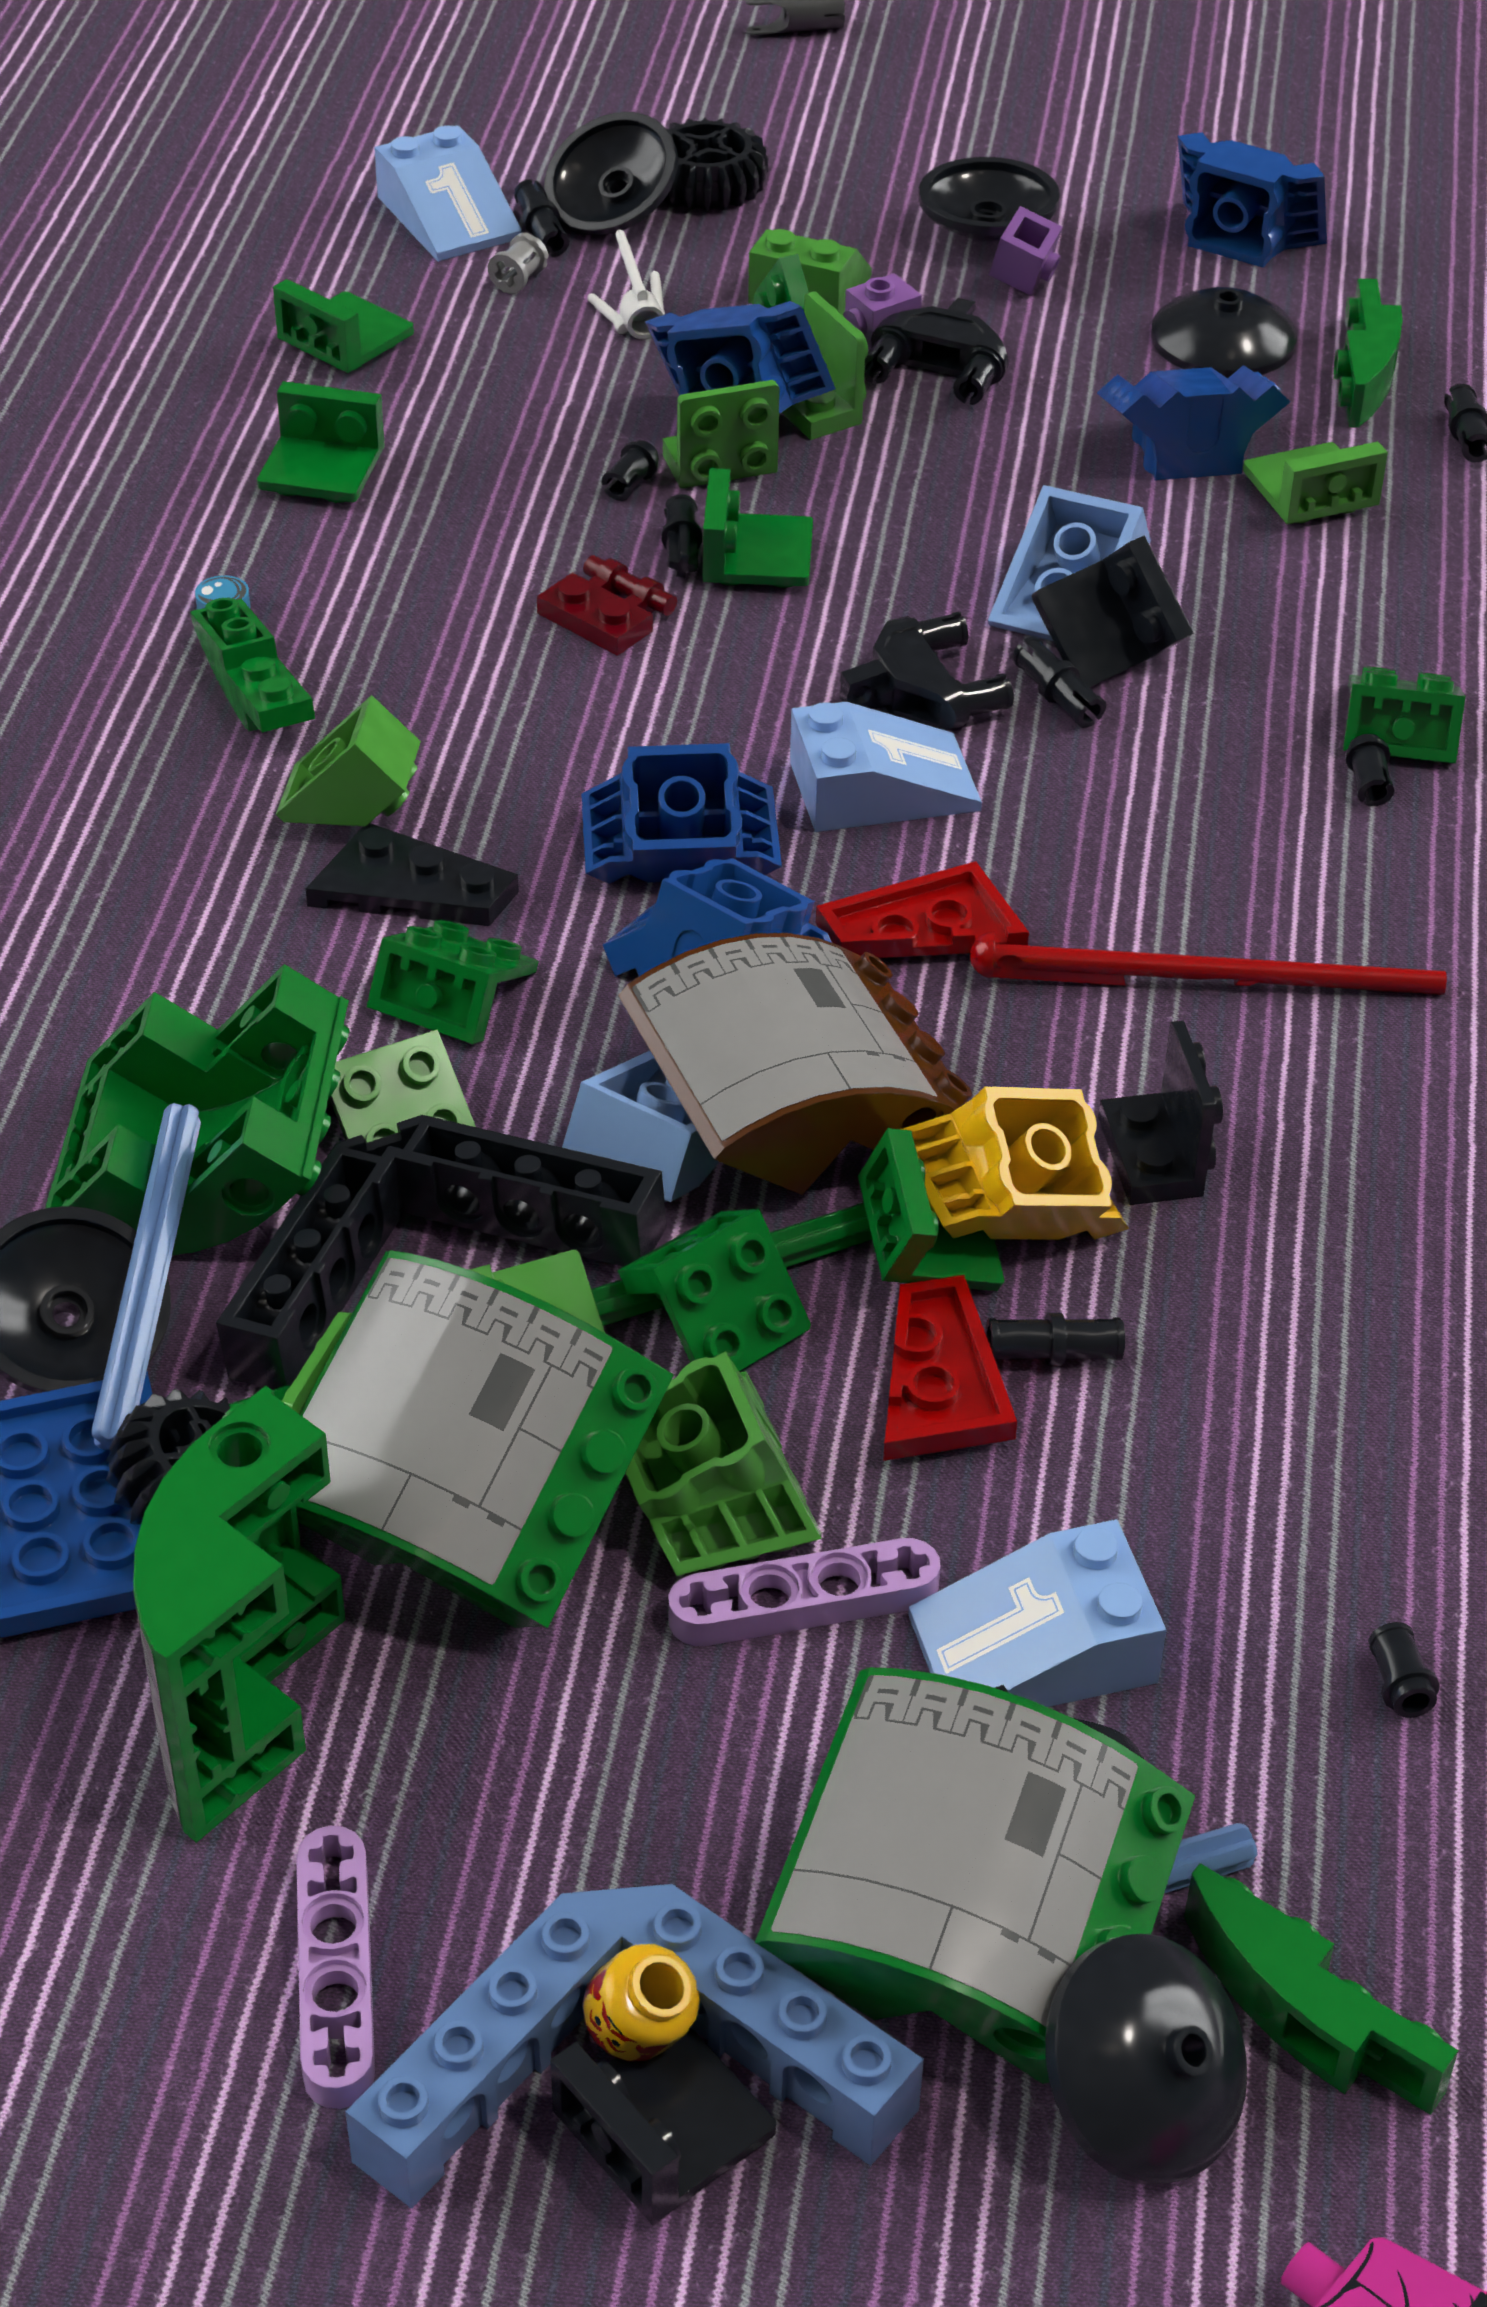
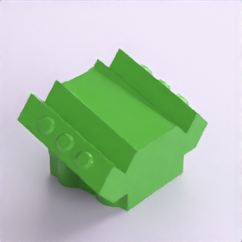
(717, 1473)

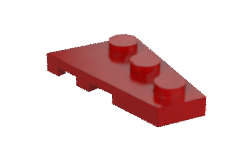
(923, 916)
(943, 1375)

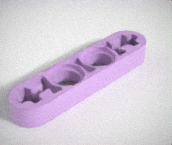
(801, 1579)
(336, 1963)

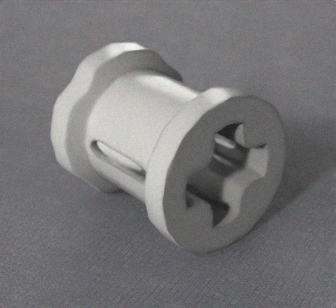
(521, 268)

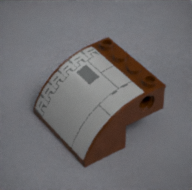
(789, 1051)

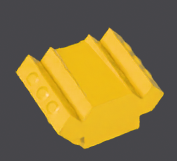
(1018, 1166)

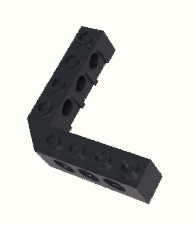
(439, 1174)

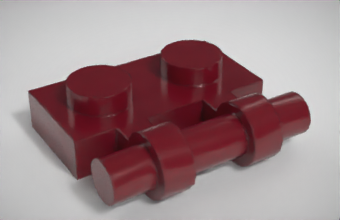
(600, 615)

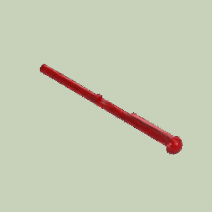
(1110, 967)

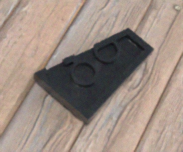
(403, 872)

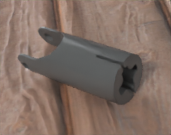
(801, 16)

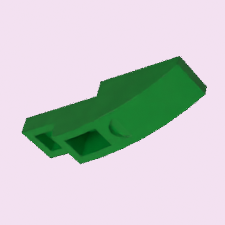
(1369, 352)
(248, 666)
(1327, 2023)

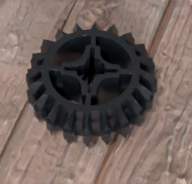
(716, 164)
(154, 1441)

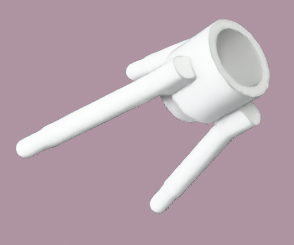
(638, 303)

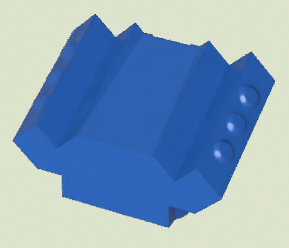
(1249, 200)
(743, 347)
(1195, 418)
(676, 813)
(705, 907)

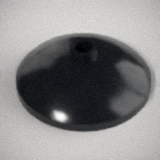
(611, 173)
(983, 194)
(1224, 331)
(55, 1265)
(1146, 2059)

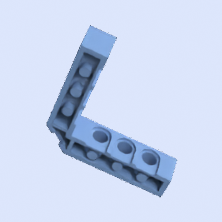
(533, 1998)

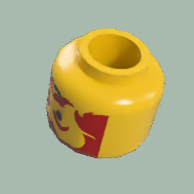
(640, 2002)

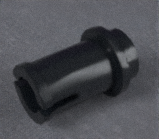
(637, 462)
(1368, 760)
(1408, 1684)

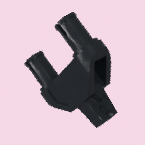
(942, 342)
(914, 682)

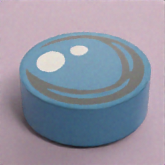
(221, 587)

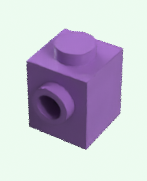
(1027, 251)
(876, 300)

